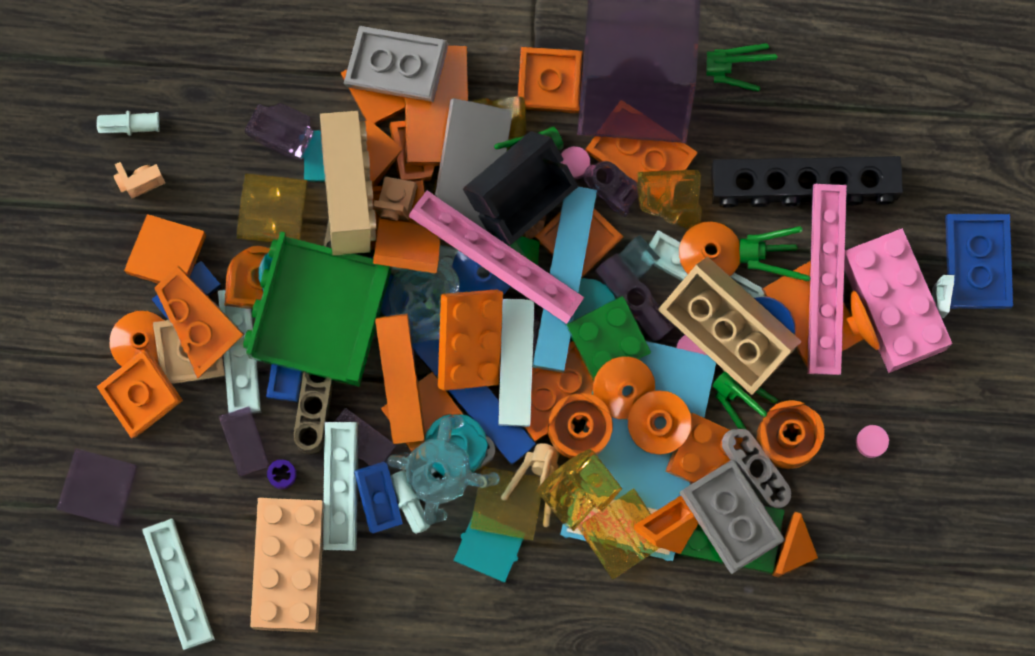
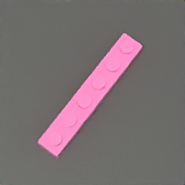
(496, 256)
(827, 279)

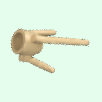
(543, 464)

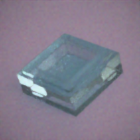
(639, 257)

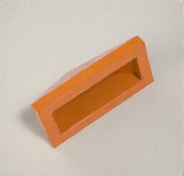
(381, 151)
(669, 526)
(796, 548)

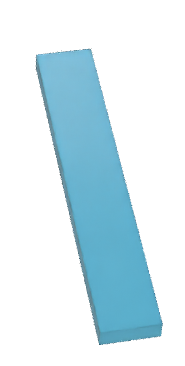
(567, 268)

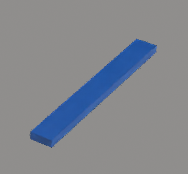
(476, 401)

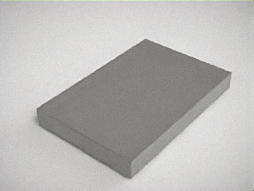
(396, 63)
(732, 516)

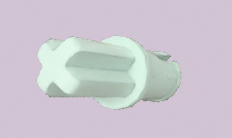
(128, 123)
(409, 502)

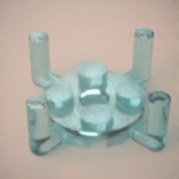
(456, 466)

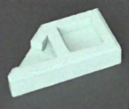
(943, 293)

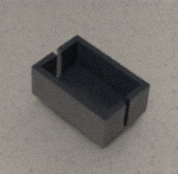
(520, 187)

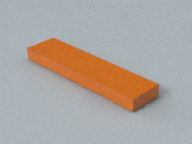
(400, 378)

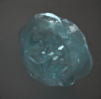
(407, 283)

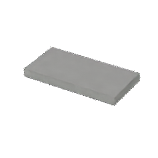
(469, 150)

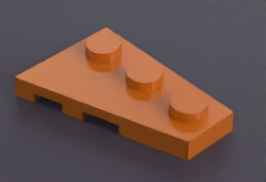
(200, 324)

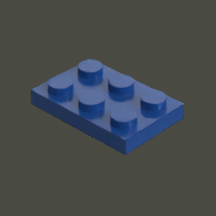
(979, 260)

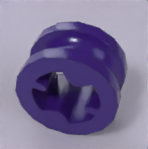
(280, 464)

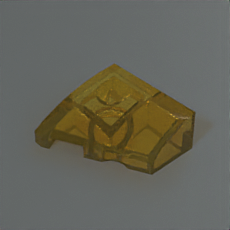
(671, 196)

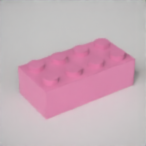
(896, 300)

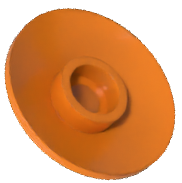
(710, 233)
(860, 322)
(125, 331)
(615, 376)
(642, 422)

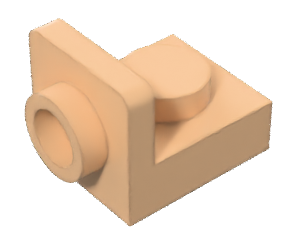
(143, 180)
(395, 199)

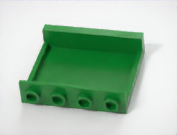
(317, 310)

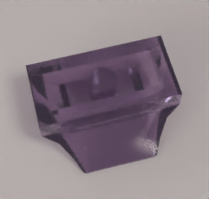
(281, 129)

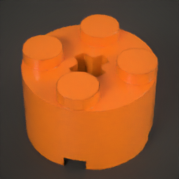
(575, 408)
(800, 420)

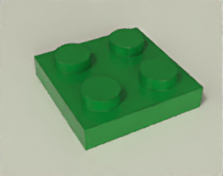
(607, 335)

